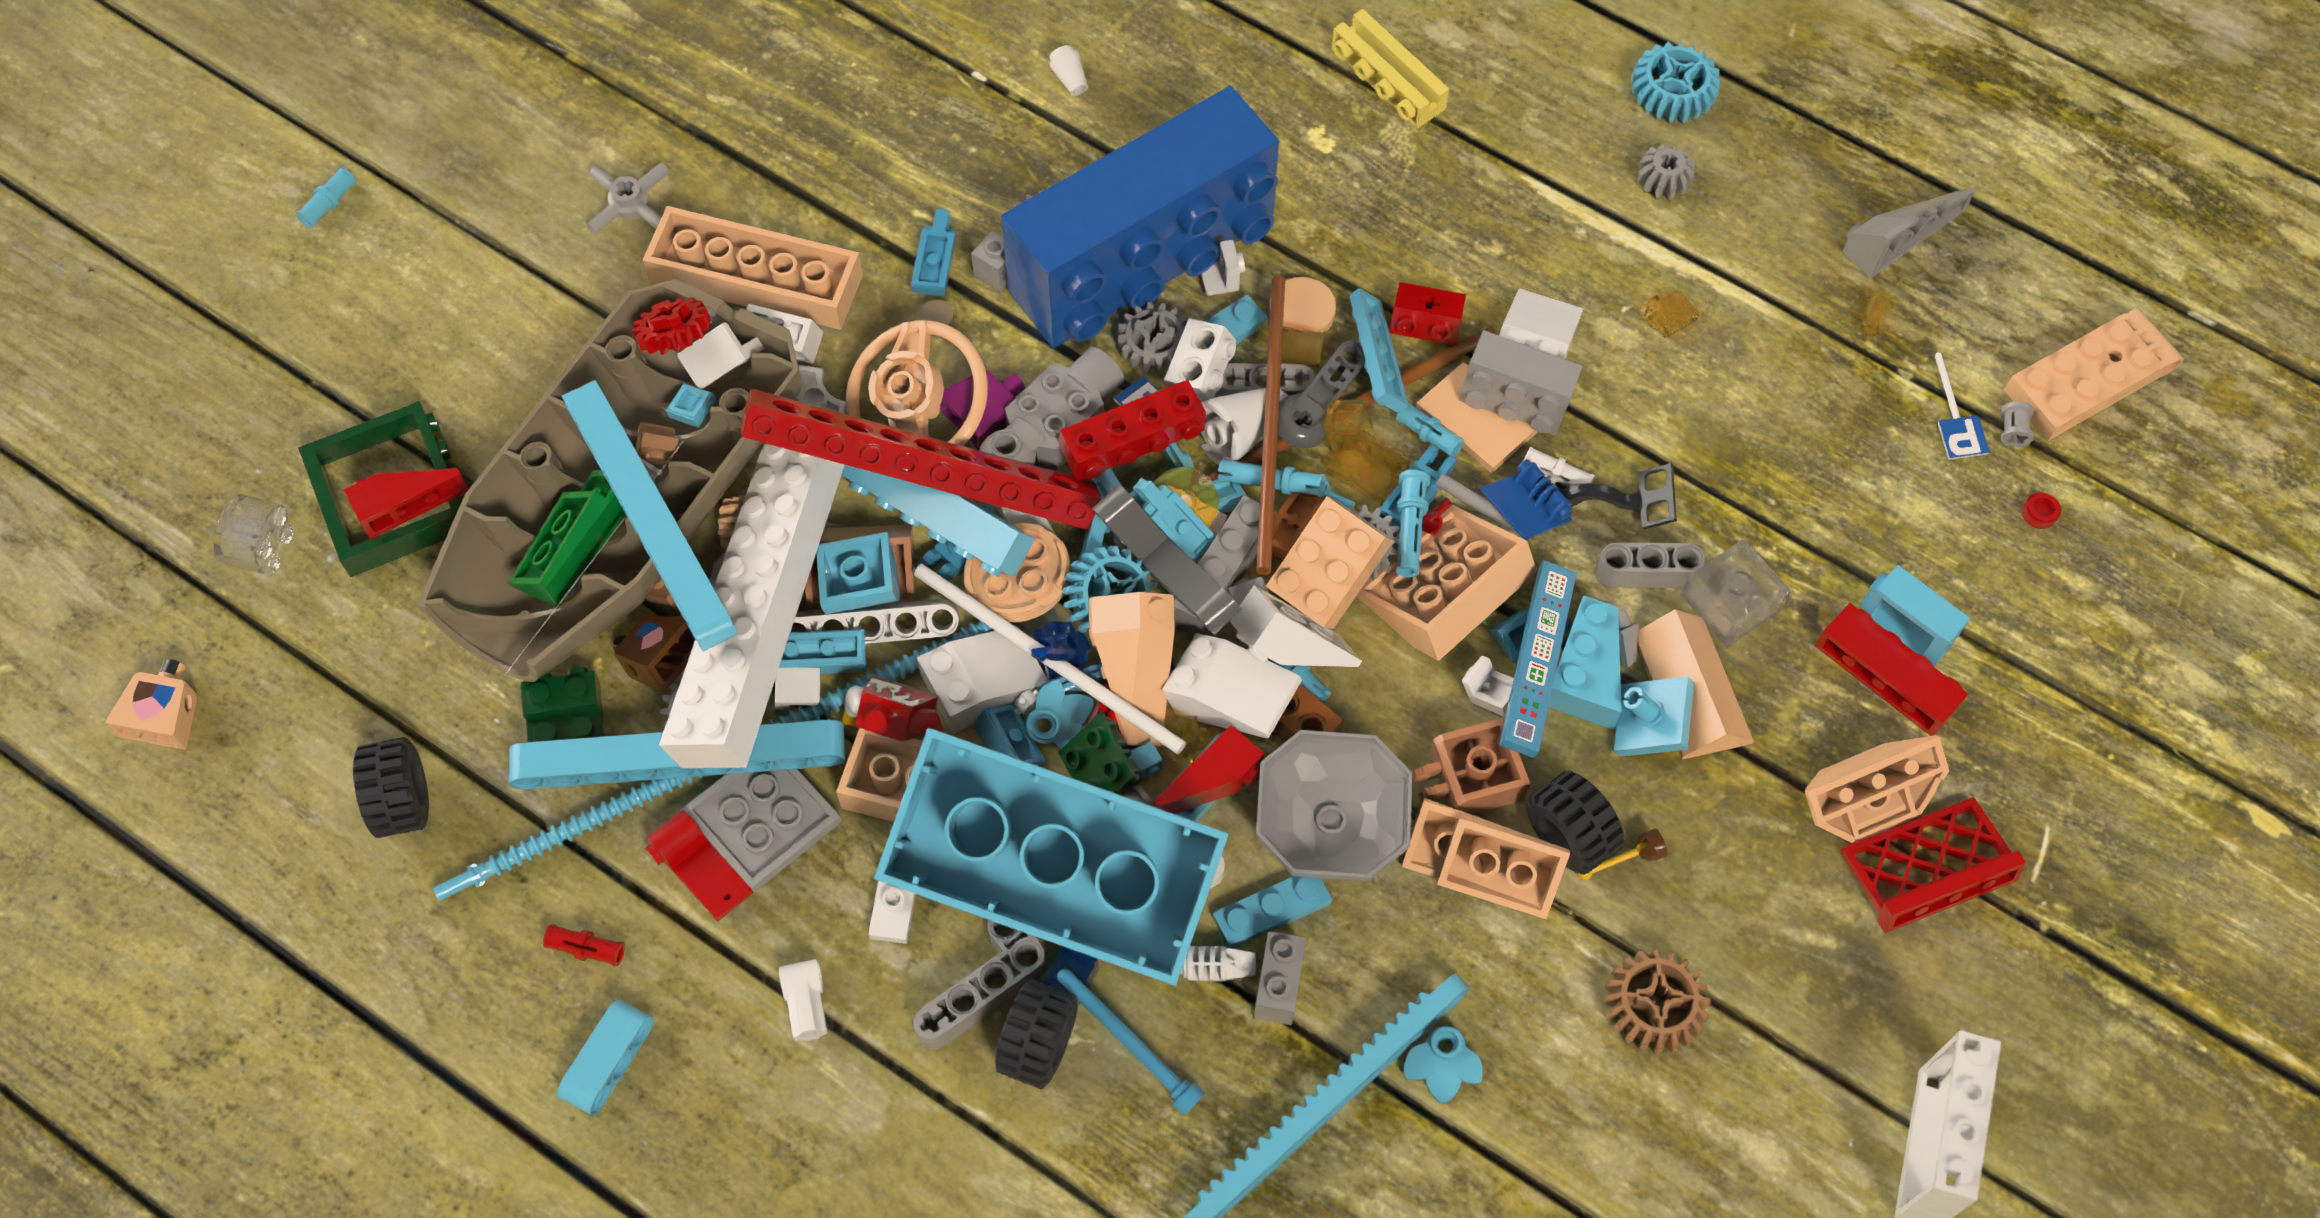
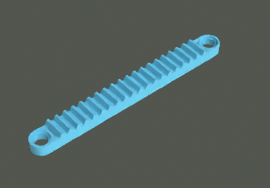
(1328, 1099)

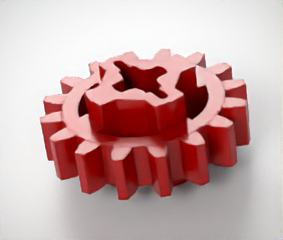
(671, 325)

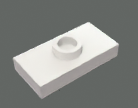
(891, 914)

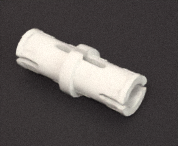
(1557, 469)

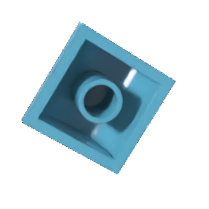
(857, 573)

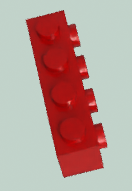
(1132, 430)

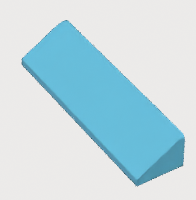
(829, 650)

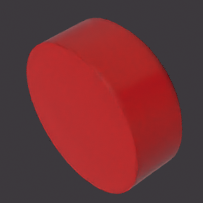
(2041, 510)

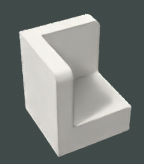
(796, 687)

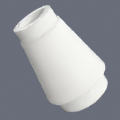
(1068, 68)

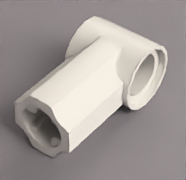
(802, 990)

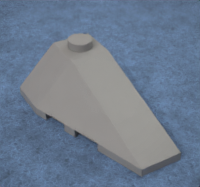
(1896, 232)

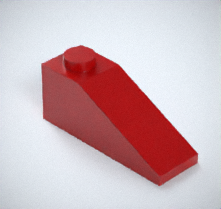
(397, 497)
(1215, 774)

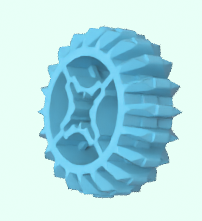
(1673, 91)
(1102, 581)

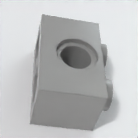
(1279, 978)

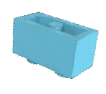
(1147, 760)

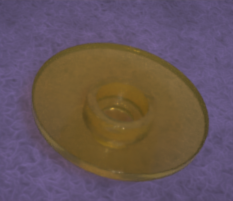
(1196, 486)

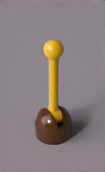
(1648, 846)

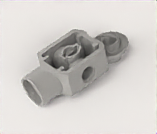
(1051, 403)

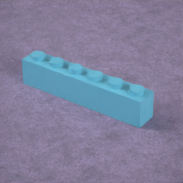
(949, 518)

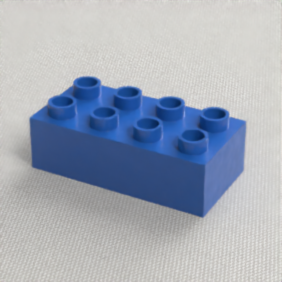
(1141, 218)

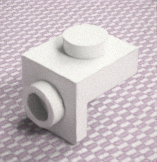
(1225, 273)
(1488, 687)

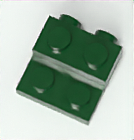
(563, 706)

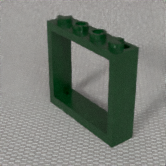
(360, 437)

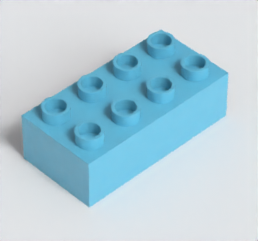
(1051, 856)

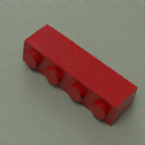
(1891, 669)

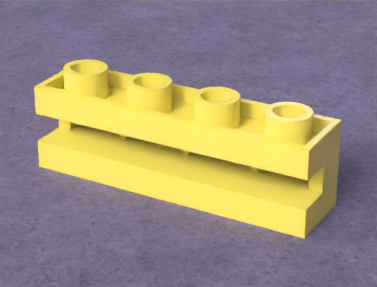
(1390, 69)

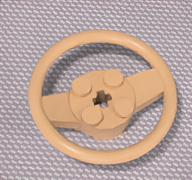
(911, 365)

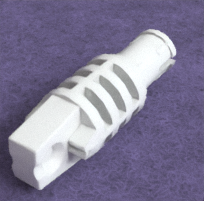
(1218, 963)

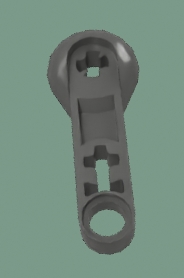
(1314, 402)

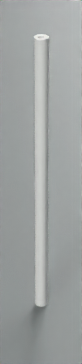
(1061, 667)

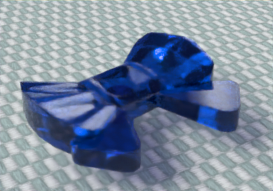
(1056, 634)

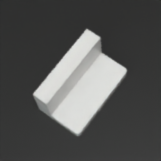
(716, 355)

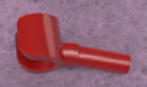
(1433, 520)

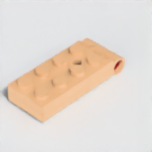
(2093, 373)

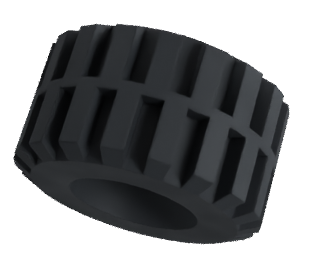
(390, 787)
(1578, 818)
(1036, 1033)

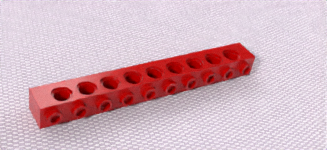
(918, 459)

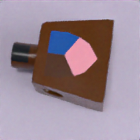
(655, 650)

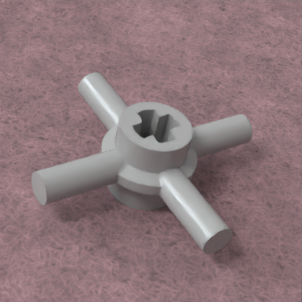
(627, 197)

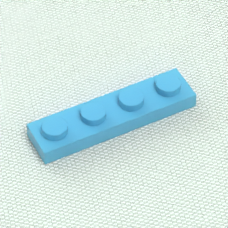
(1378, 351)

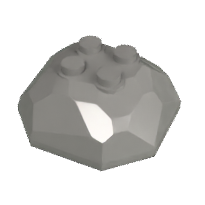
(1334, 805)

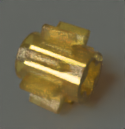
(1188, 727)

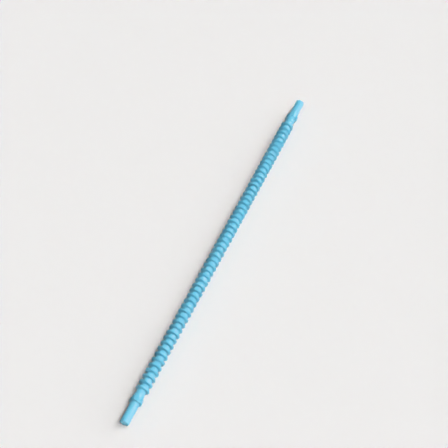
(479, 873)

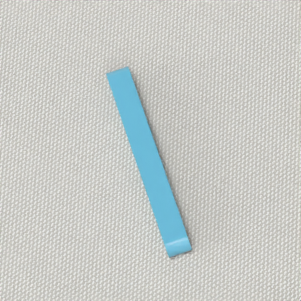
(650, 516)
(641, 758)

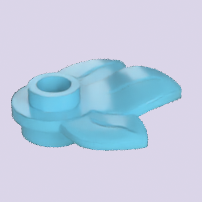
(1063, 712)
(1443, 1069)

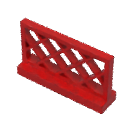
(1939, 893)

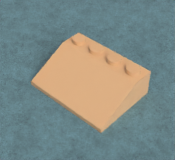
(1460, 582)

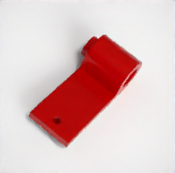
(697, 865)

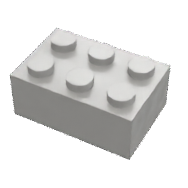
(1519, 383)

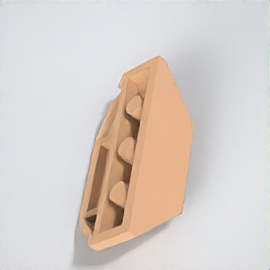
(1877, 788)

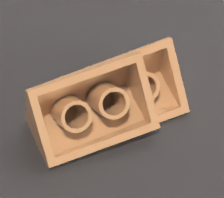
(1683, 647)
(1485, 859)

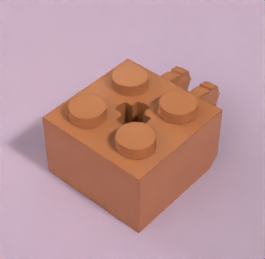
(1455, 755)

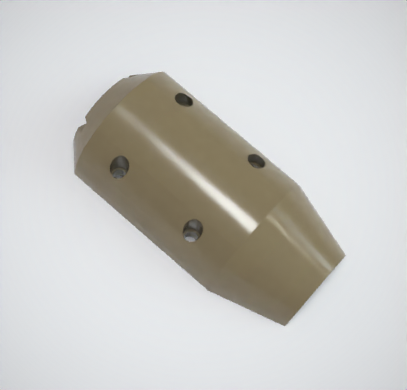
(548, 456)

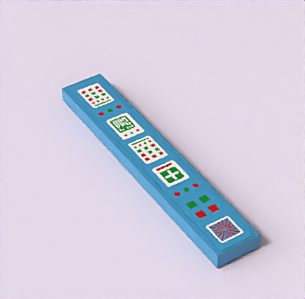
(1538, 659)

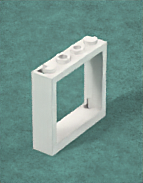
(1949, 1129)

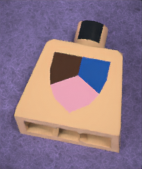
(156, 708)

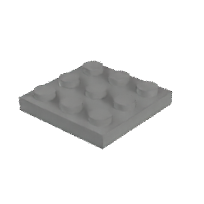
(762, 821)

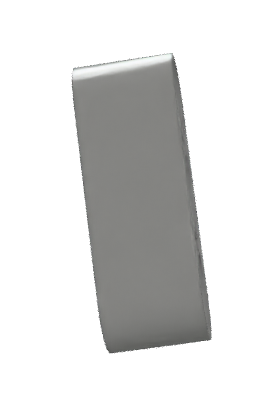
(1637, 575)

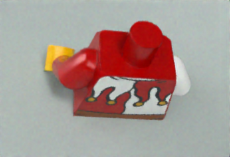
(891, 709)

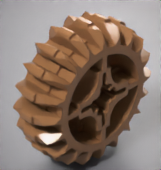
(1626, 1003)

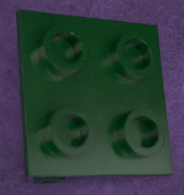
(1098, 756)

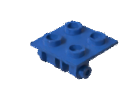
(1529, 502)

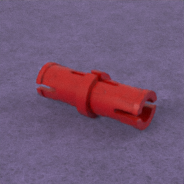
(584, 945)

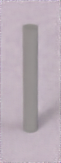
(1473, 500)

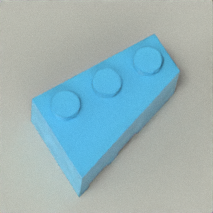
(1589, 668)

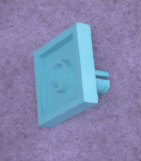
(1654, 716)

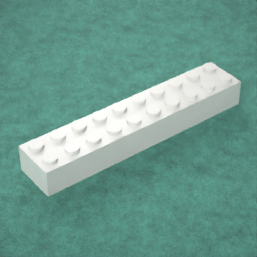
(761, 590)

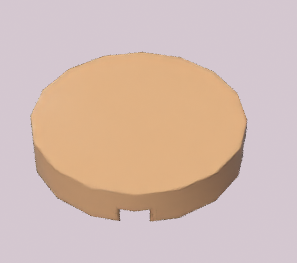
(1308, 304)

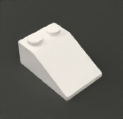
(1541, 323)
(1288, 635)
(978, 676)
(1229, 687)

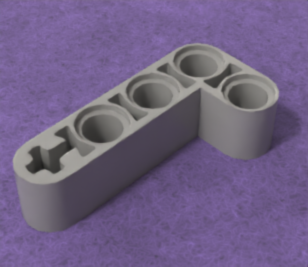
(974, 987)

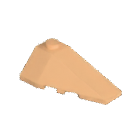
(1136, 652)

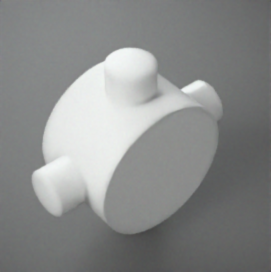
(1026, 702)

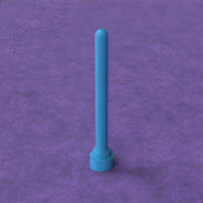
(1183, 1093)

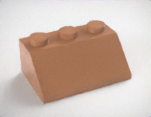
(903, 548)

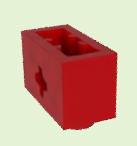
(1427, 313)

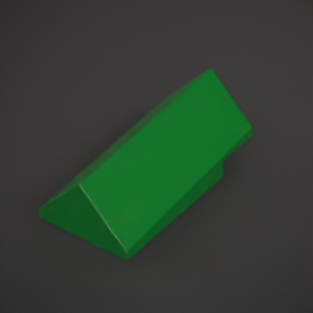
(569, 540)

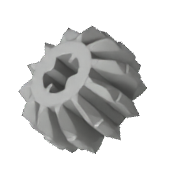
(1666, 171)

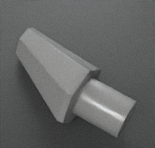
(1627, 639)

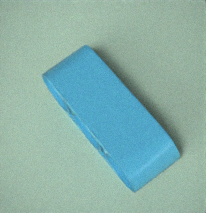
(605, 1057)

